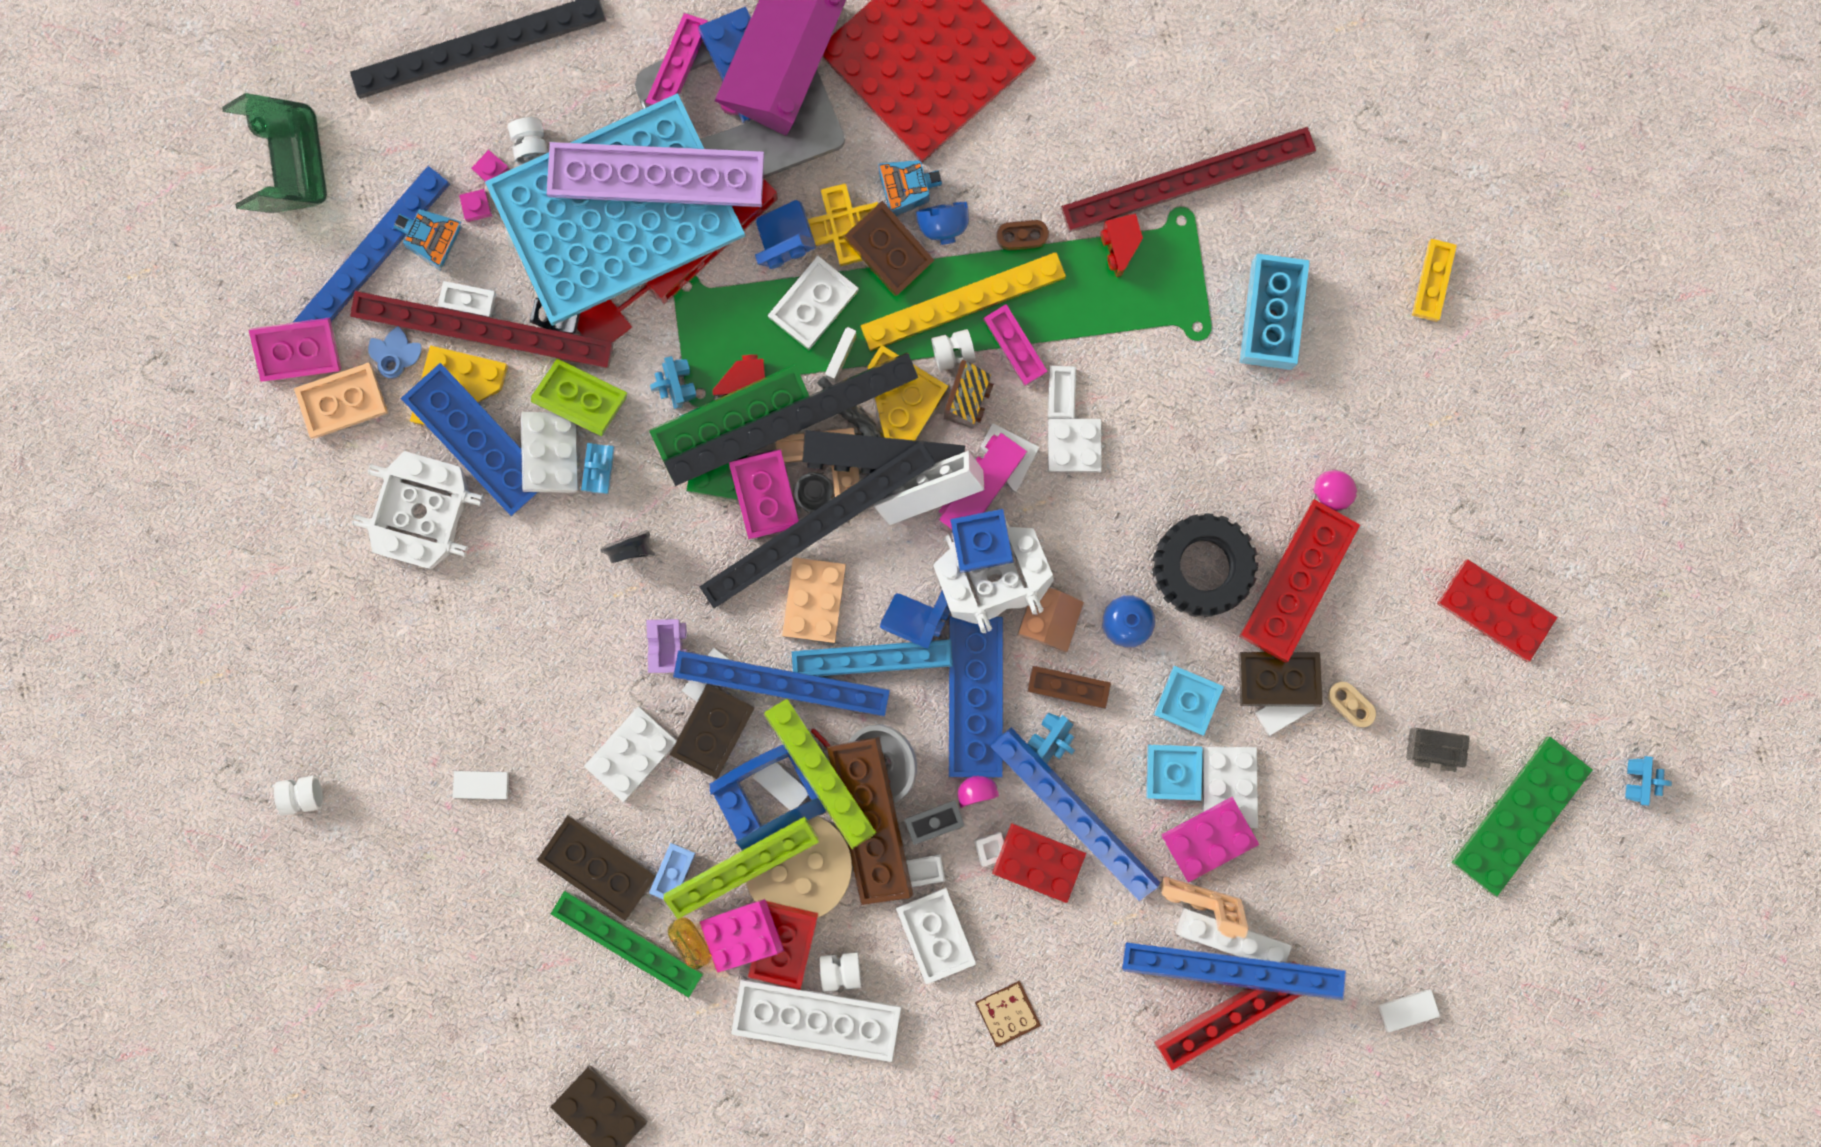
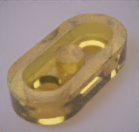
(689, 942)

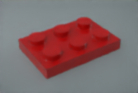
(1039, 863)
(795, 933)

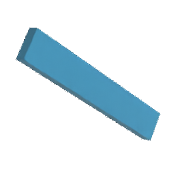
(872, 658)

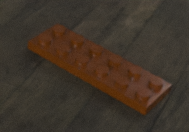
(880, 860)

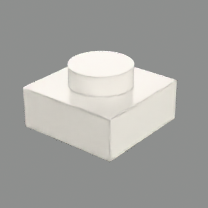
(989, 848)

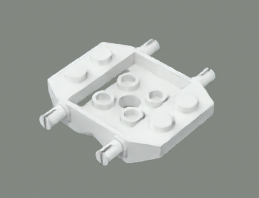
(397, 506)
(998, 595)

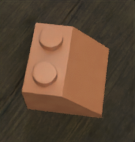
(1055, 623)

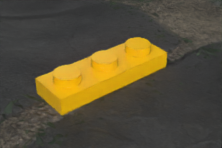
(1434, 280)

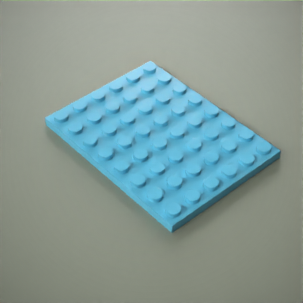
(601, 248)

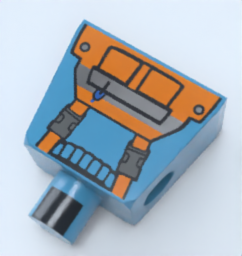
(907, 185)
(429, 236)

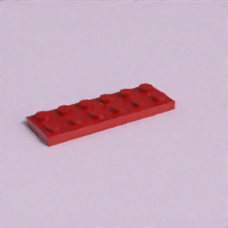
(1299, 581)

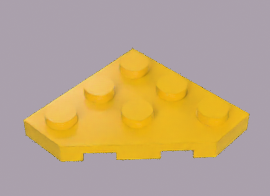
(476, 374)
(909, 406)

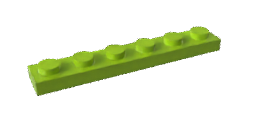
(819, 773)
(741, 868)

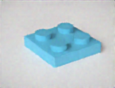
(1188, 700)
(1174, 772)

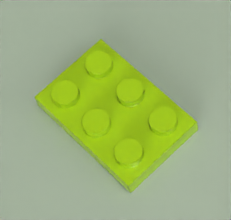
(579, 397)

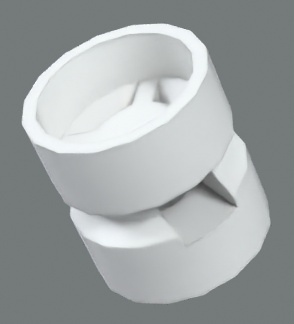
(528, 140)
(944, 346)
(302, 795)
(840, 971)

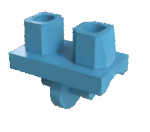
(672, 371)
(598, 468)
(1057, 740)
(1642, 793)

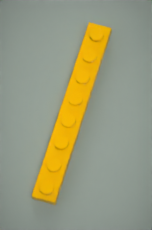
(963, 301)

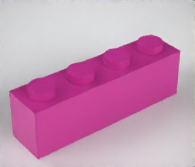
(997, 466)

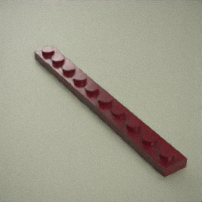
(1188, 179)
(481, 329)

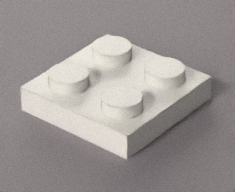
(1074, 445)

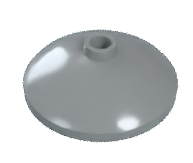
(901, 754)

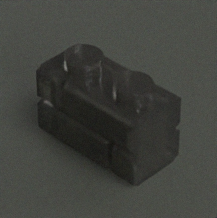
(1437, 748)

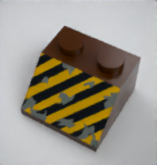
(967, 395)

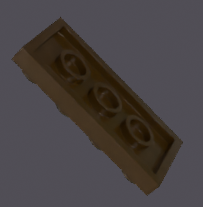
(596, 867)

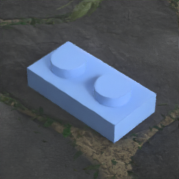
(672, 870)

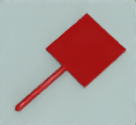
(606, 319)

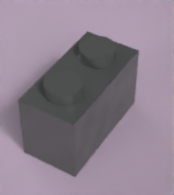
(934, 822)

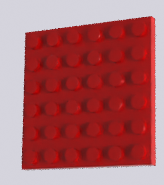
(926, 65)

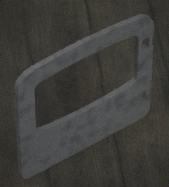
(810, 137)

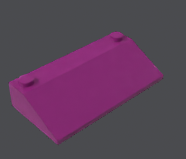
(778, 60)

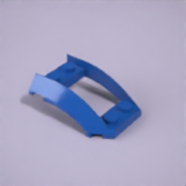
(739, 810)

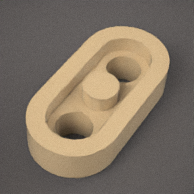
(1351, 703)

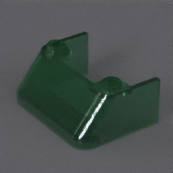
(292, 150)

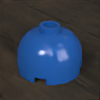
(944, 221)
(1128, 621)

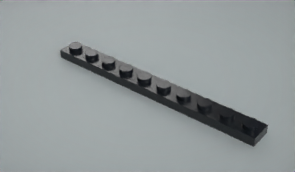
(476, 46)
(791, 419)
(818, 524)

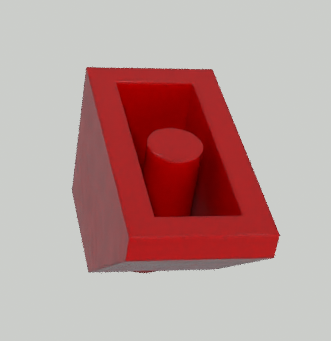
(740, 375)

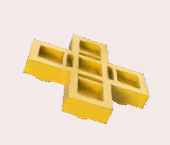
(838, 221)

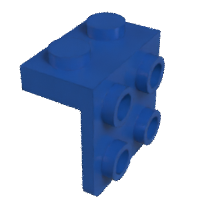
(784, 235)
(914, 619)

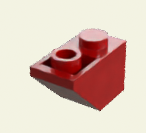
(1123, 240)

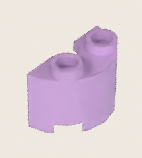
(663, 644)

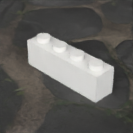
(933, 488)
(1255, 945)

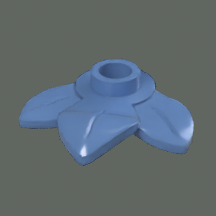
(394, 349)

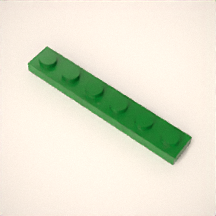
(626, 943)

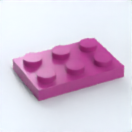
(295, 349)
(764, 493)
(1210, 839)
(741, 936)

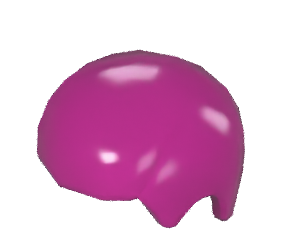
(1335, 489)
(976, 790)

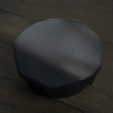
(630, 547)

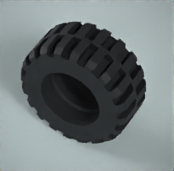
(1234, 545)

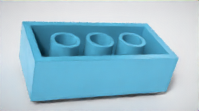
(1278, 286)

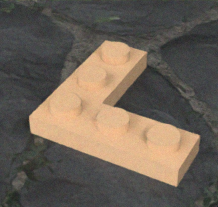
(793, 452)
(1227, 909)

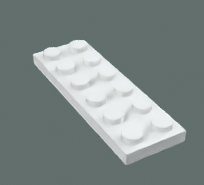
(816, 1020)

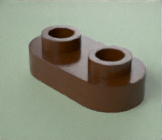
(1021, 232)

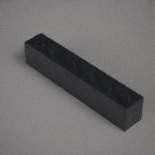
(863, 451)

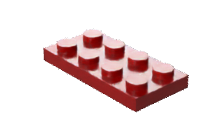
(1497, 610)

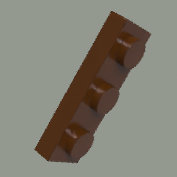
(1069, 687)

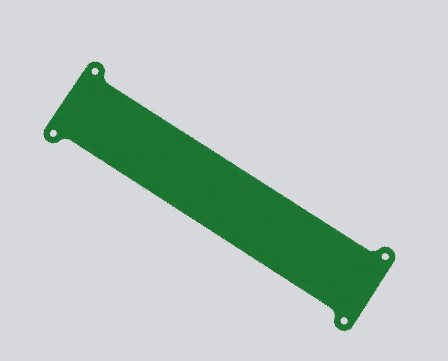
(1156, 290)

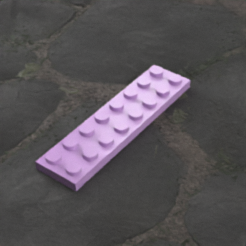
(655, 174)

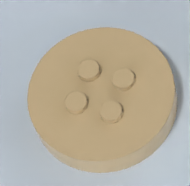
(811, 879)

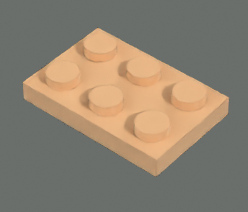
(340, 400)
(814, 600)

